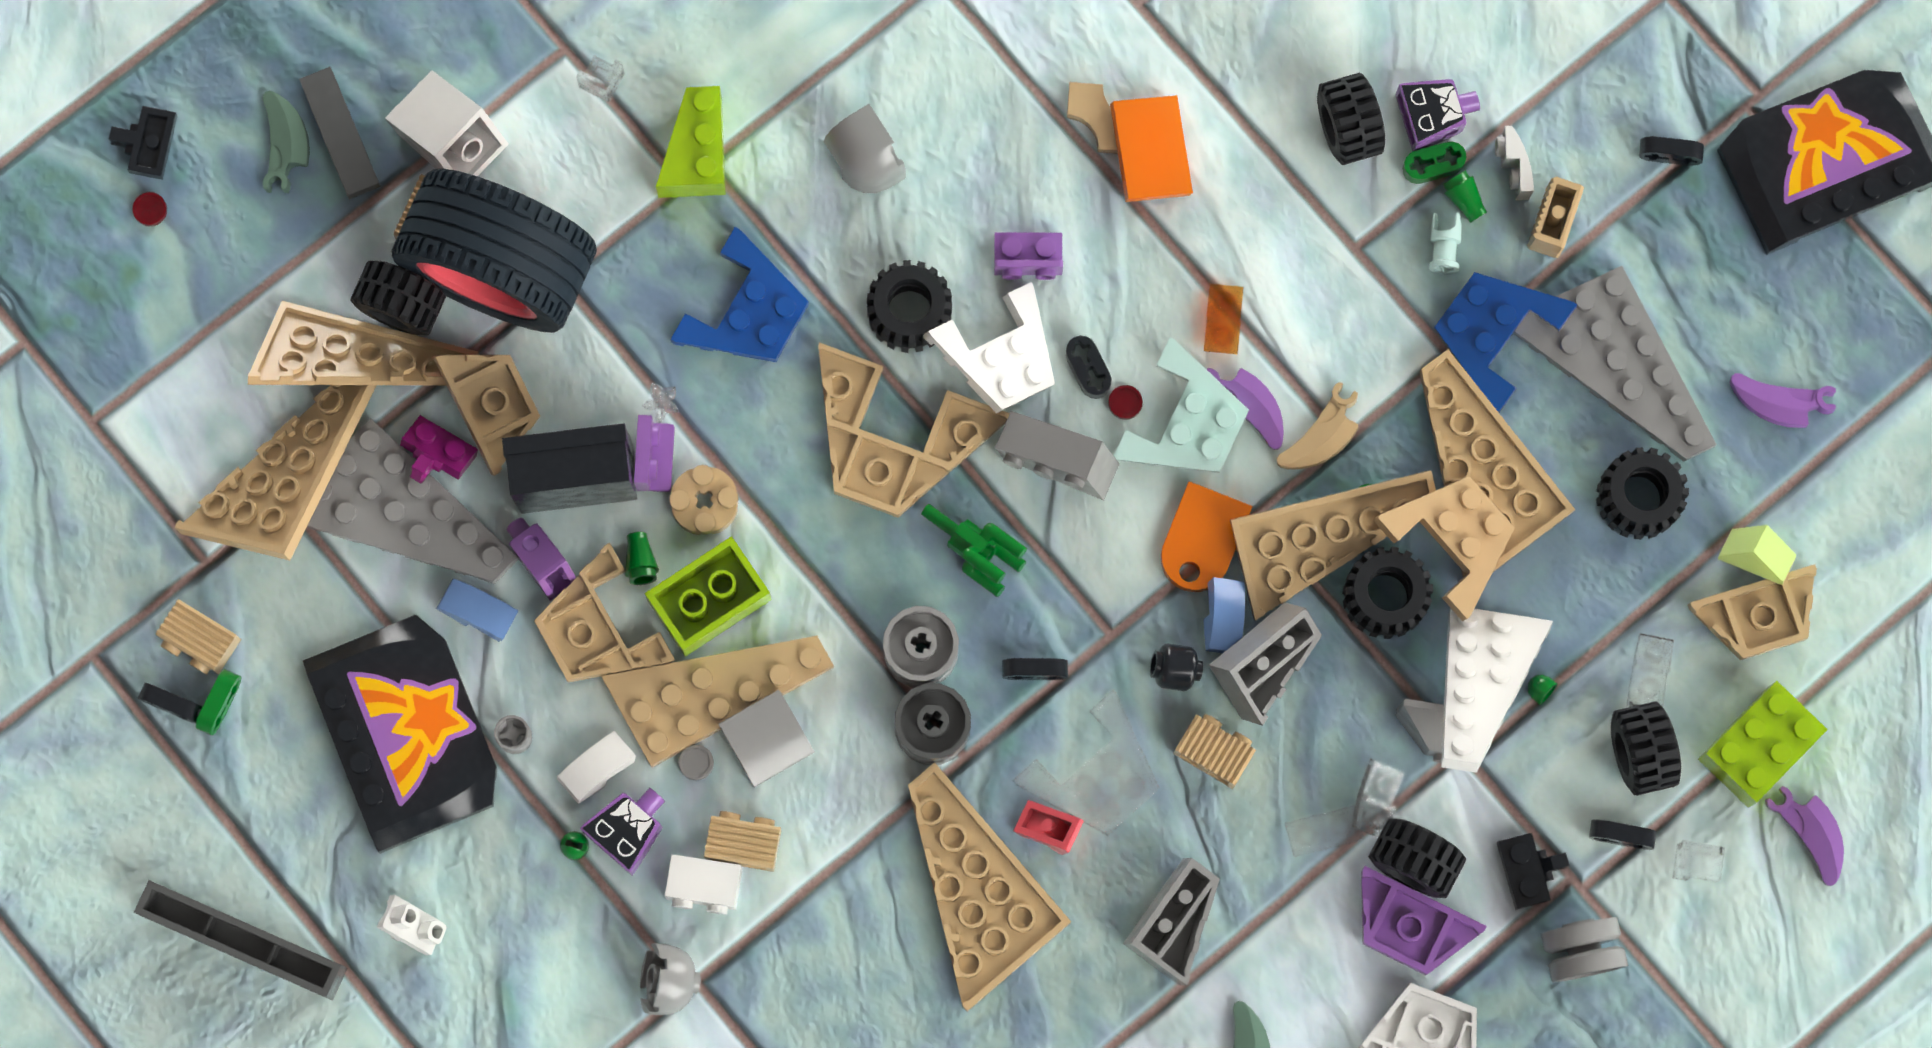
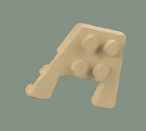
(1465, 527)
(583, 633)

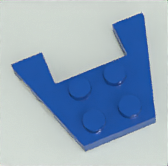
(760, 314)
(1485, 319)

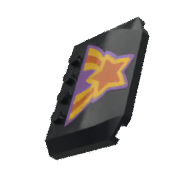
(1828, 156)
(404, 731)

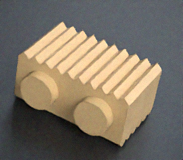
(1555, 217)
(197, 637)
(1215, 750)
(743, 842)

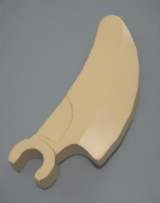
(1325, 437)

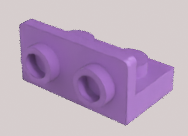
(1028, 255)
(653, 455)

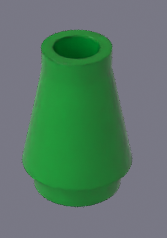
(1465, 195)
(640, 561)

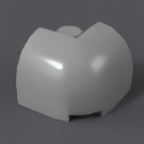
(865, 152)

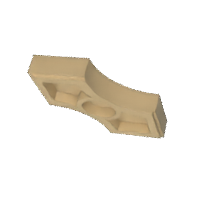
(1090, 107)

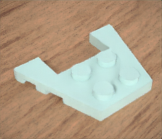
(1200, 426)

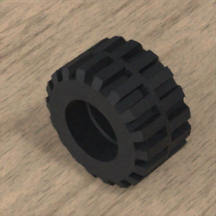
(1351, 118)
(903, 279)
(398, 298)
(1661, 474)
(1403, 569)
(1645, 748)
(1417, 858)

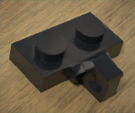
(147, 141)
(1528, 870)

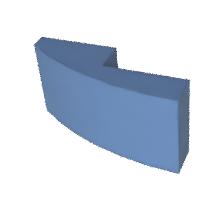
(477, 609)
(1227, 613)

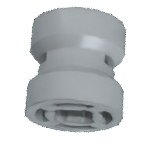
(510, 729)

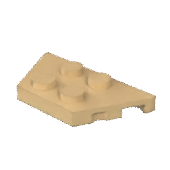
(490, 400)
(1760, 614)

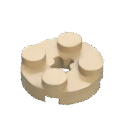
(704, 520)

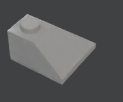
(1424, 725)

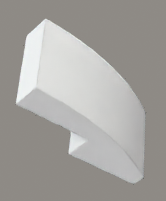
(1514, 155)
(595, 766)

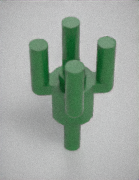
(978, 547)

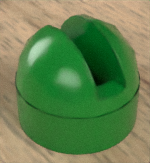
(1540, 688)
(571, 852)

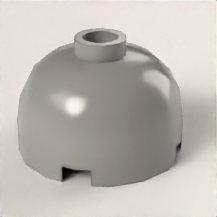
(669, 979)

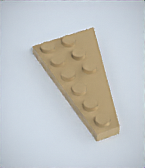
(331, 349)
(1307, 540)
(687, 699)

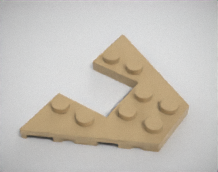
(878, 469)

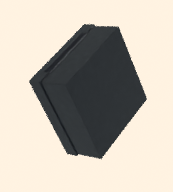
(570, 468)

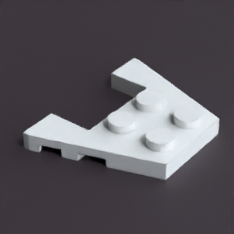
(1008, 366)
(1425, 1021)

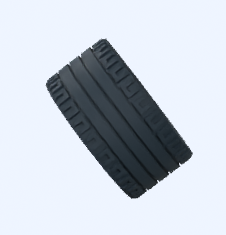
(495, 250)

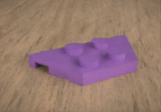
(1411, 924)

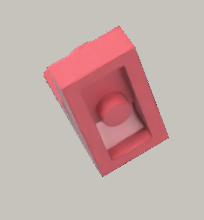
(1048, 827)

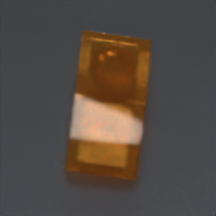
(1223, 319)

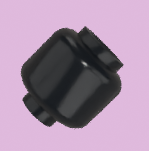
(1175, 667)

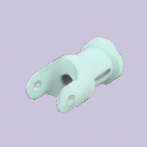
(1445, 246)

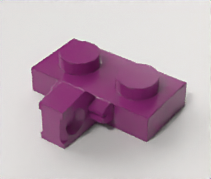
(436, 450)

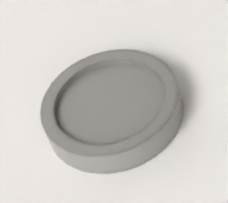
(696, 762)

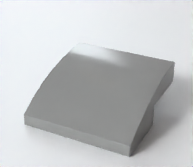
(766, 738)

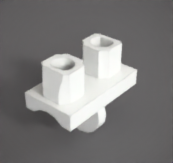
(411, 925)

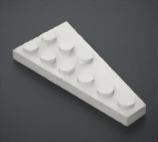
(1483, 675)

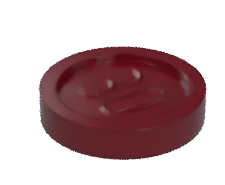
(149, 209)
(1125, 402)

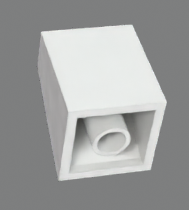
(446, 127)

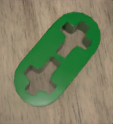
(1432, 155)
(218, 702)

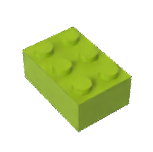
(708, 596)
(1762, 744)

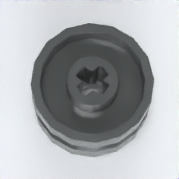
(935, 703)

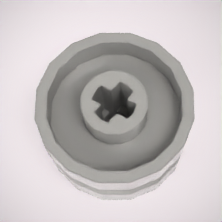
(922, 626)
(1584, 949)

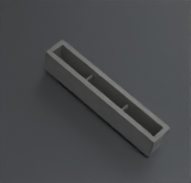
(240, 940)

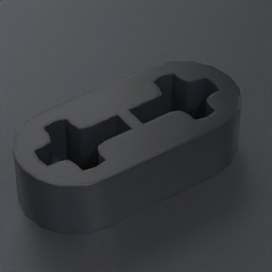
(1671, 150)
(1081, 370)
(1034, 669)
(169, 702)
(1622, 834)

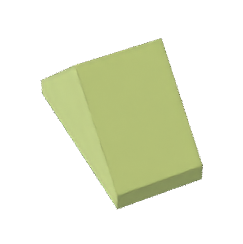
(1758, 552)

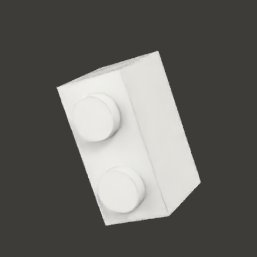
(703, 883)

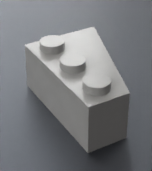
(1057, 454)
(1264, 660)
(1175, 920)

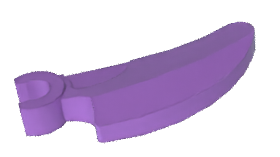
(1781, 404)
(1262, 406)
(1817, 830)

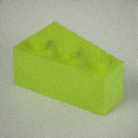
(696, 147)

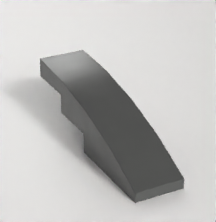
(339, 133)

